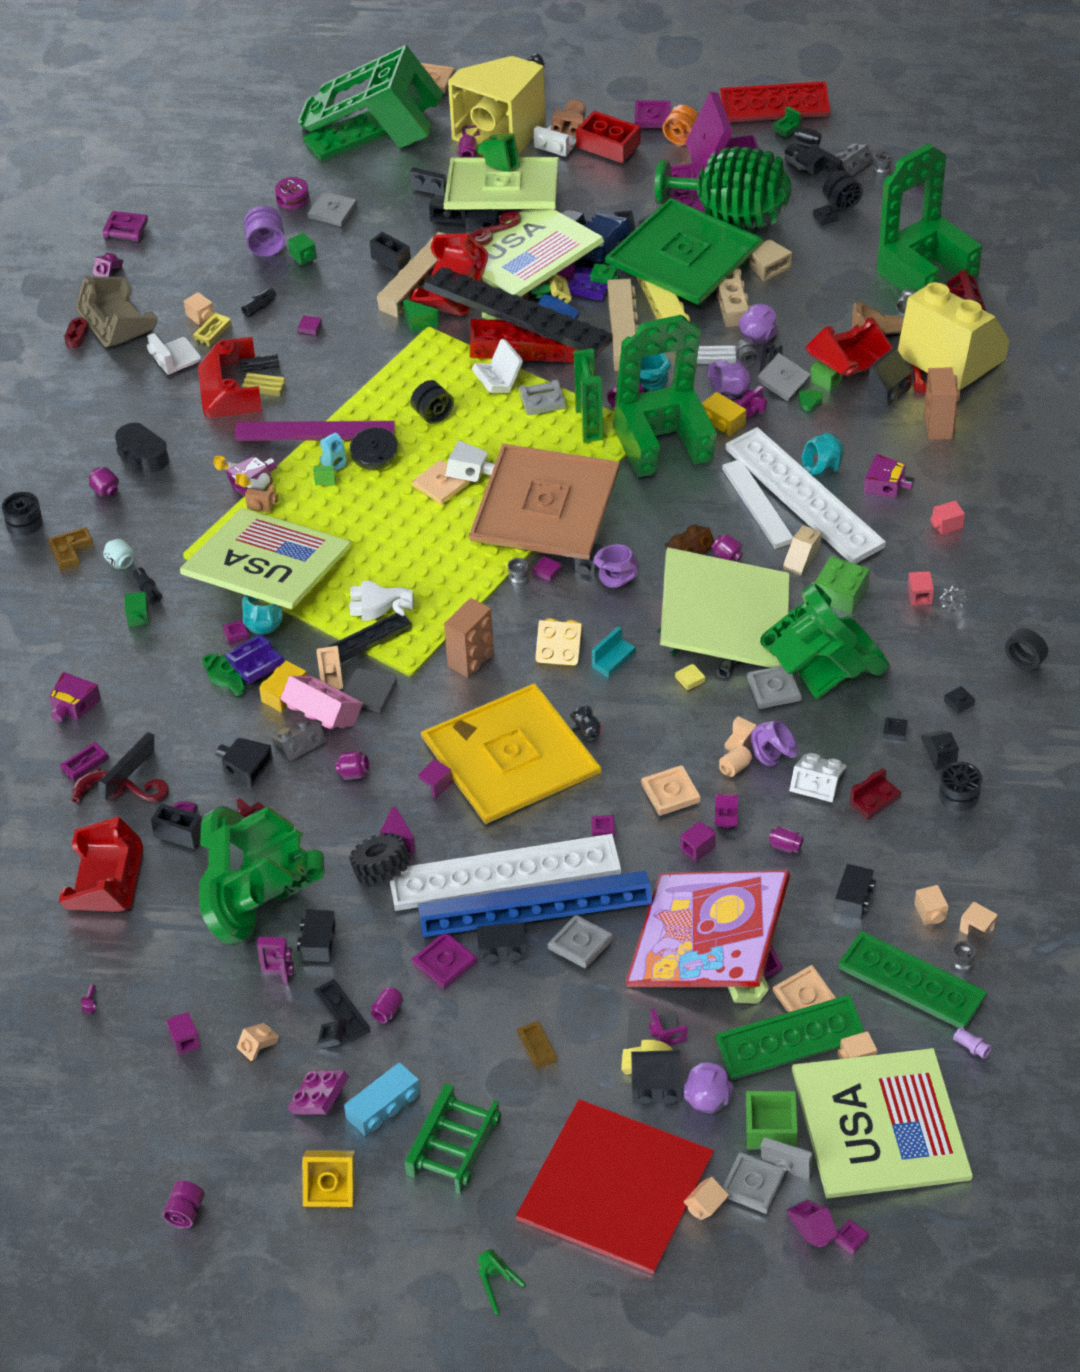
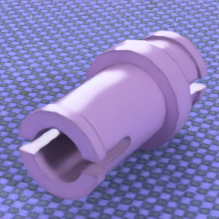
(976, 1045)

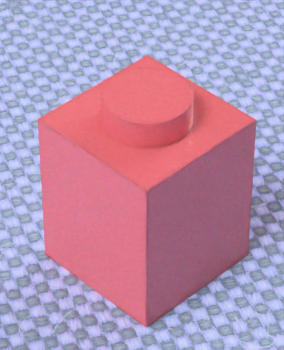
(948, 517)
(920, 588)

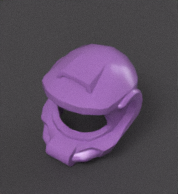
(759, 324)
(734, 381)
(618, 565)
(771, 740)
(708, 1088)

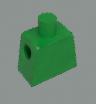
(500, 152)

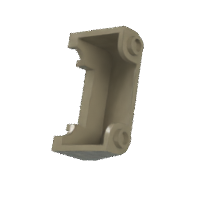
(108, 310)

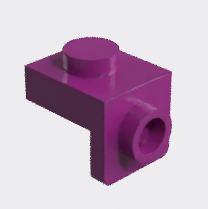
(104, 264)
(726, 810)

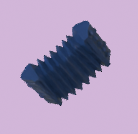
(611, 229)

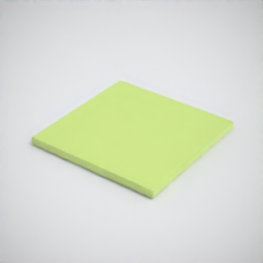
(478, 186)
(721, 606)

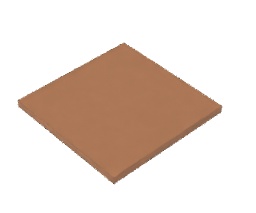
(545, 501)

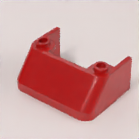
(224, 396)

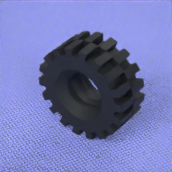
(379, 859)

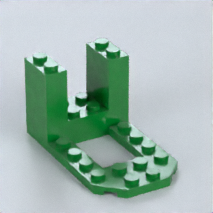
(394, 96)
(908, 253)
(664, 410)

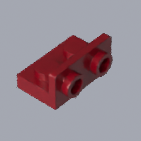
(873, 794)

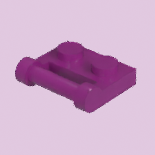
(125, 221)

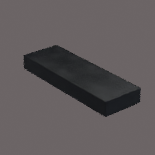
(341, 1008)

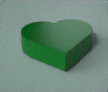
(810, 399)

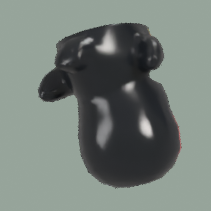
(586, 722)

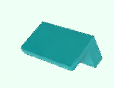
(611, 653)

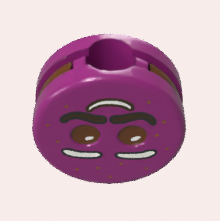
(291, 193)

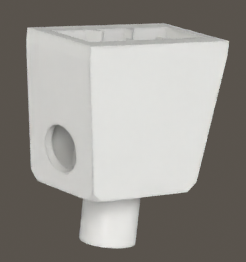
(468, 463)

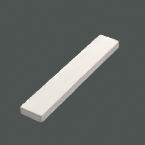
(758, 504)

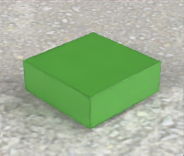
(324, 475)

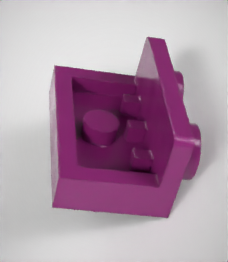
(275, 956)

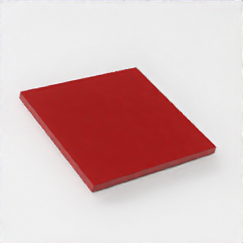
(615, 1186)

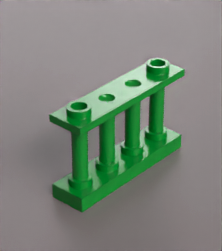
(588, 395)
(437, 1121)

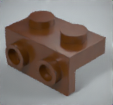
(695, 540)

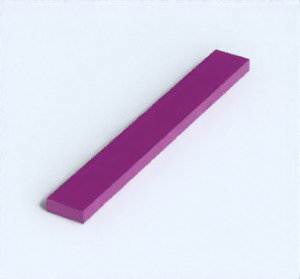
(304, 429)

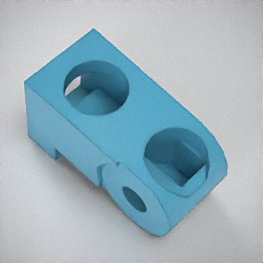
(333, 449)

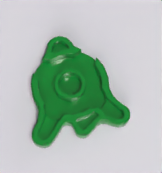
(222, 673)

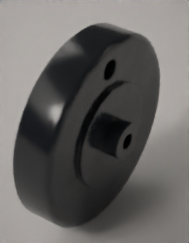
(374, 448)

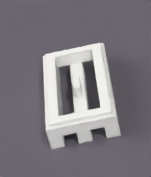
(708, 354)

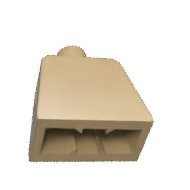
(770, 260)

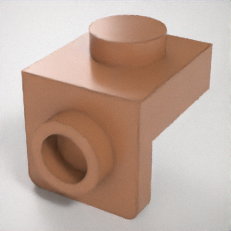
(261, 500)

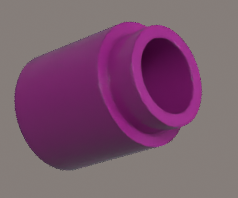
(467, 146)
(786, 840)
(386, 1005)

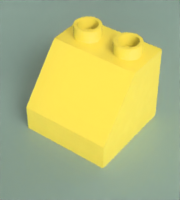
(498, 99)
(951, 333)

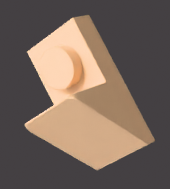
(330, 666)

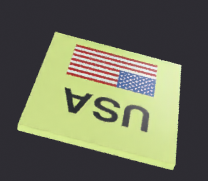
(535, 250)
(266, 558)
(881, 1123)

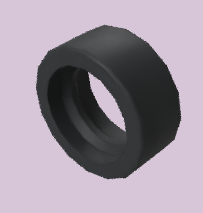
(1032, 641)

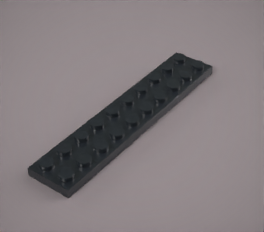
(518, 311)

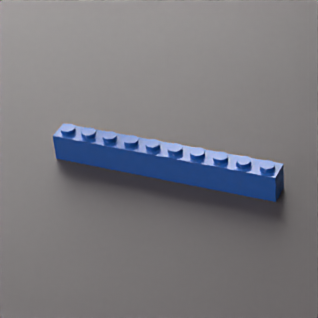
(535, 903)

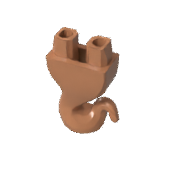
(569, 118)

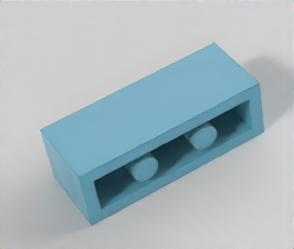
(382, 1099)

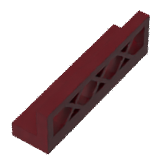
(968, 286)

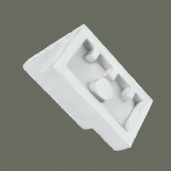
(817, 776)

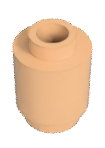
(735, 761)

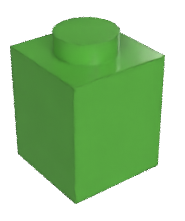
(824, 376)

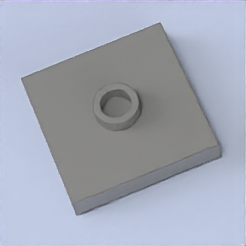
(332, 209)
(783, 377)
(773, 687)
(580, 941)
(787, 1157)
(753, 1182)

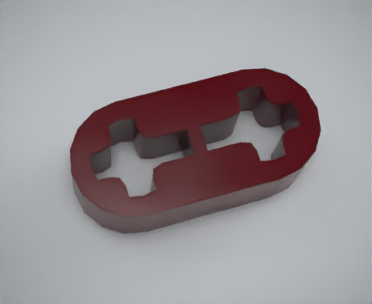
(76, 332)

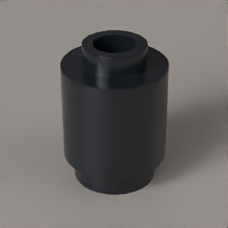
(807, 137)

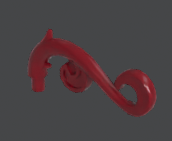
(484, 235)
(86, 781)

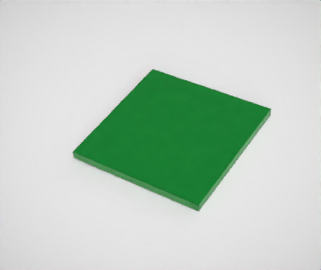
(684, 251)

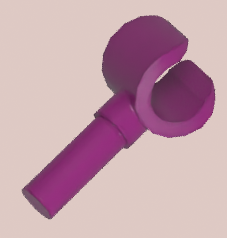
(87, 1003)

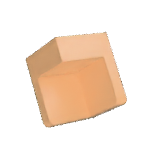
(741, 734)
(978, 917)

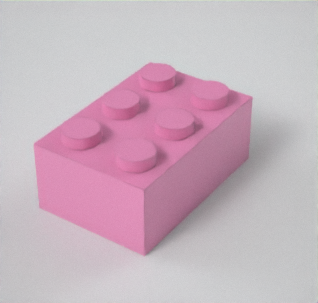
(321, 701)

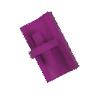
(753, 402)

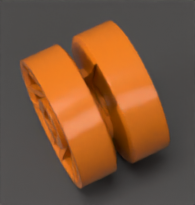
(679, 124)

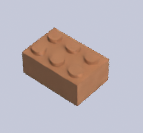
(941, 403)
(469, 637)

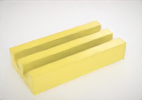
(559, 288)
(215, 330)
(267, 384)

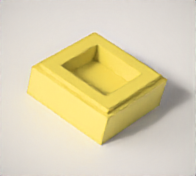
(690, 677)

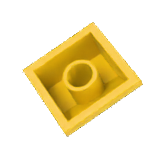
(328, 1178)

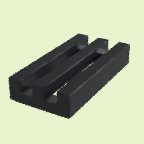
(772, 351)

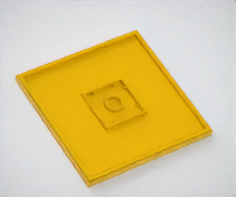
(513, 755)

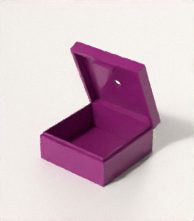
(715, 127)

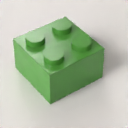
(843, 583)
(770, 1116)

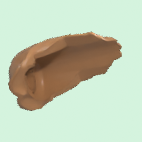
(887, 323)

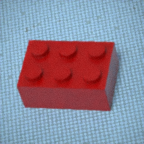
(608, 136)

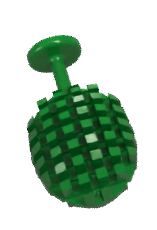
(736, 186)

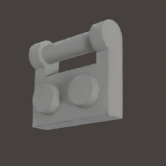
(542, 402)

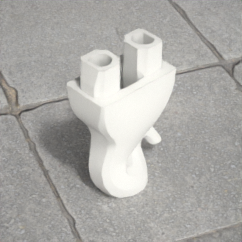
(378, 600)

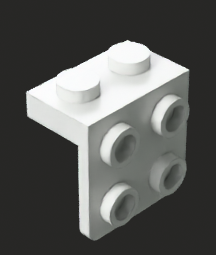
(553, 141)
(174, 354)
(502, 370)

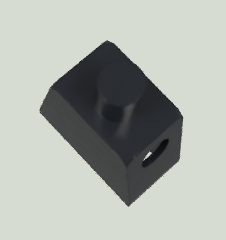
(482, 218)
(245, 760)

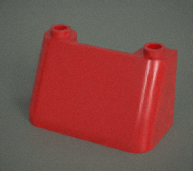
(461, 255)
(850, 350)
(107, 867)

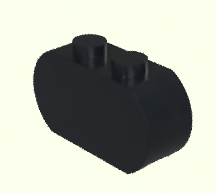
(141, 447)

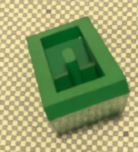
(420, 316)

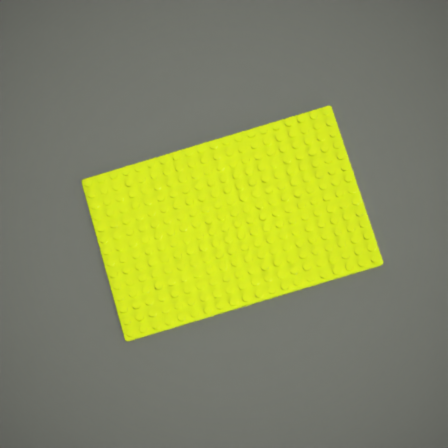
(395, 528)

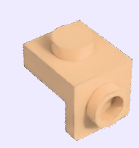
(256, 1038)

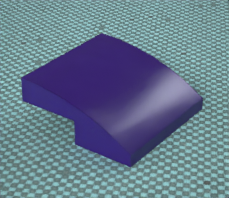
(584, 287)
(254, 658)

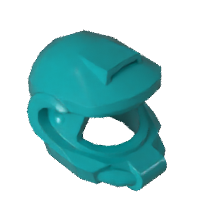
(654, 372)
(829, 451)
(259, 618)

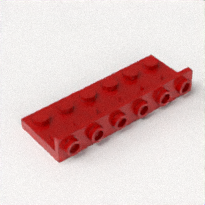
(770, 101)
(530, 346)

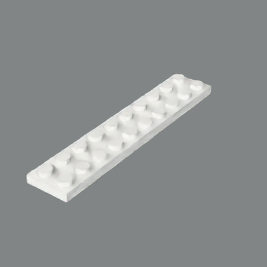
(805, 496)
(506, 871)

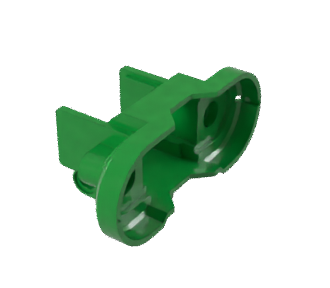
(822, 644)
(269, 869)

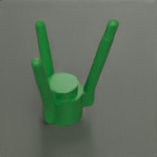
(492, 1265)

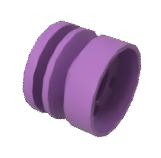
(264, 231)

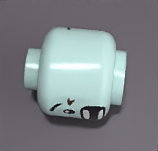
(118, 554)

